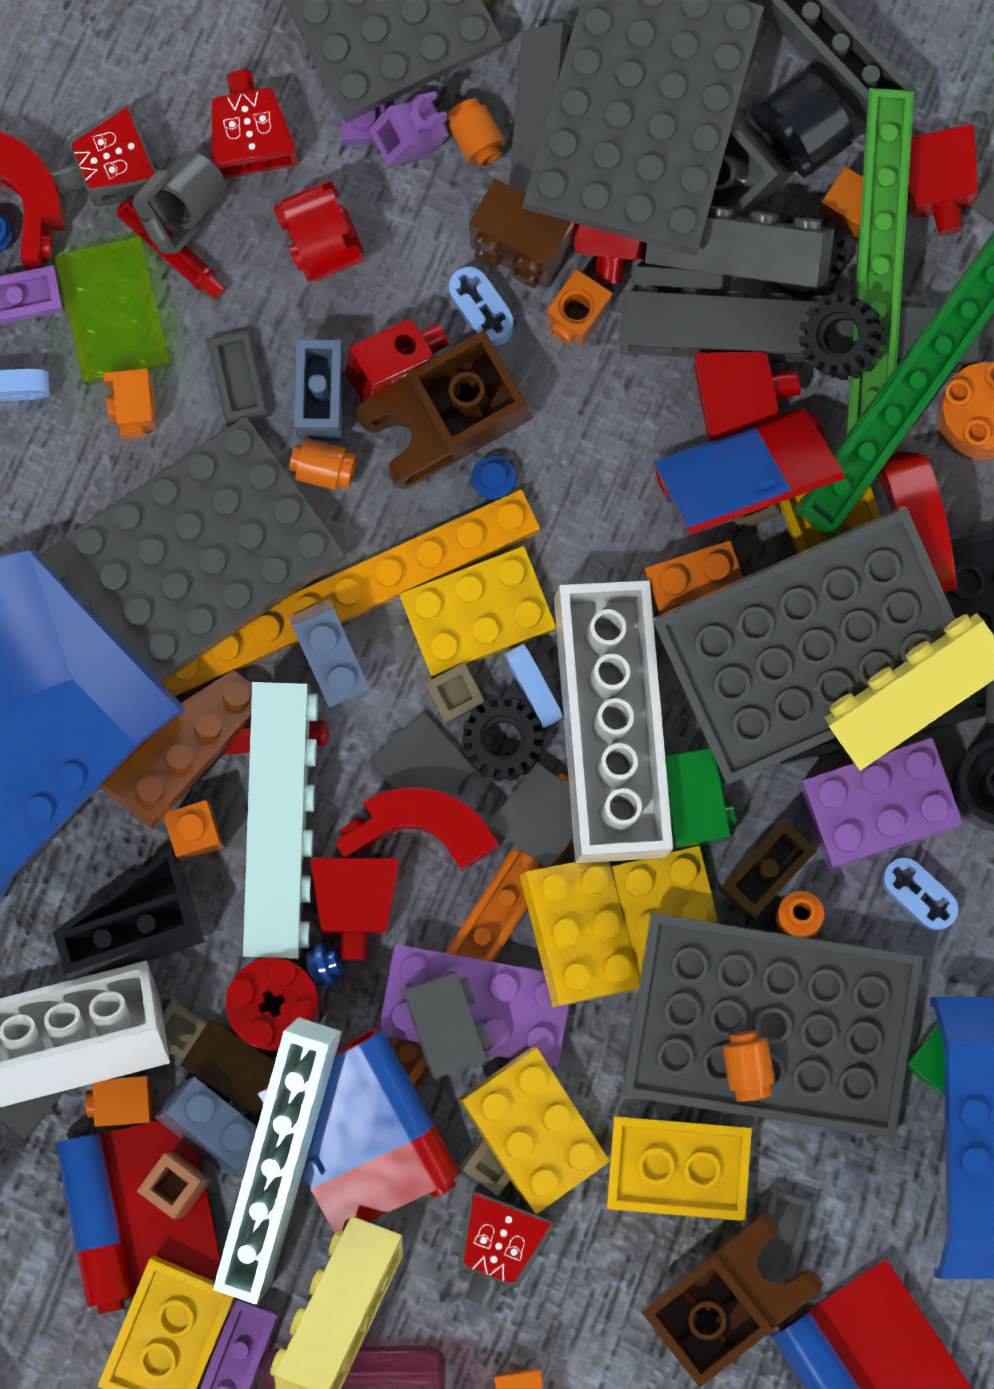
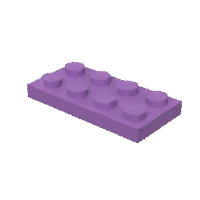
(508, 1000)

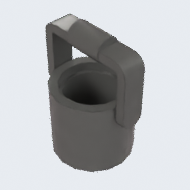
(180, 198)

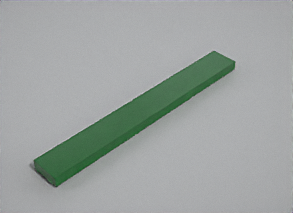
(905, 394)

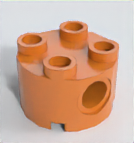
(967, 412)

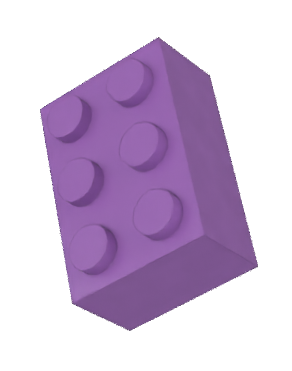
(882, 806)

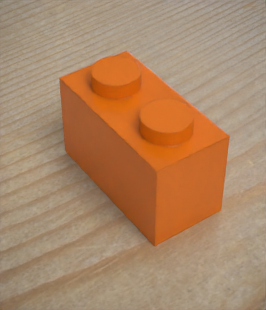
(691, 576)

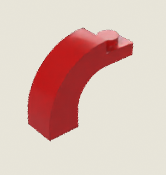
(42, 202)
(911, 483)
(424, 810)

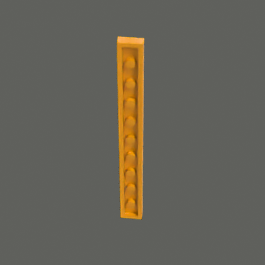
(368, 586)

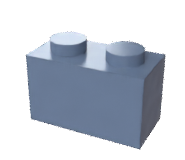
(319, 389)
(329, 653)
(208, 1125)

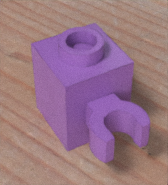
(409, 130)

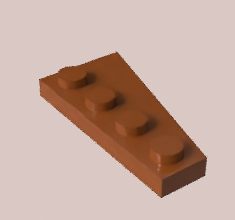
(182, 749)

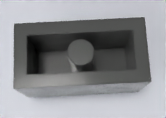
(445, 1023)

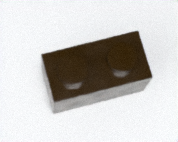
(767, 870)
(230, 1066)

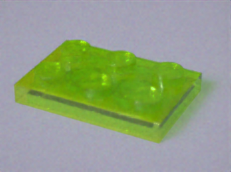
(112, 309)

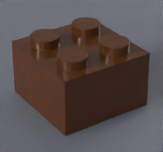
(519, 238)

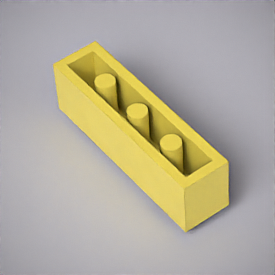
(916, 692)
(340, 1308)

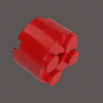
(320, 232)
(249, 994)

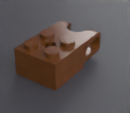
(437, 412)
(735, 1287)

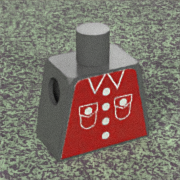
(107, 160)
(499, 1245)

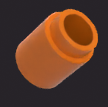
(476, 132)
(323, 464)
(803, 903)
(748, 1066)

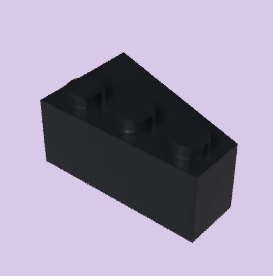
(133, 923)

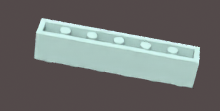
(278, 820)
(277, 1160)

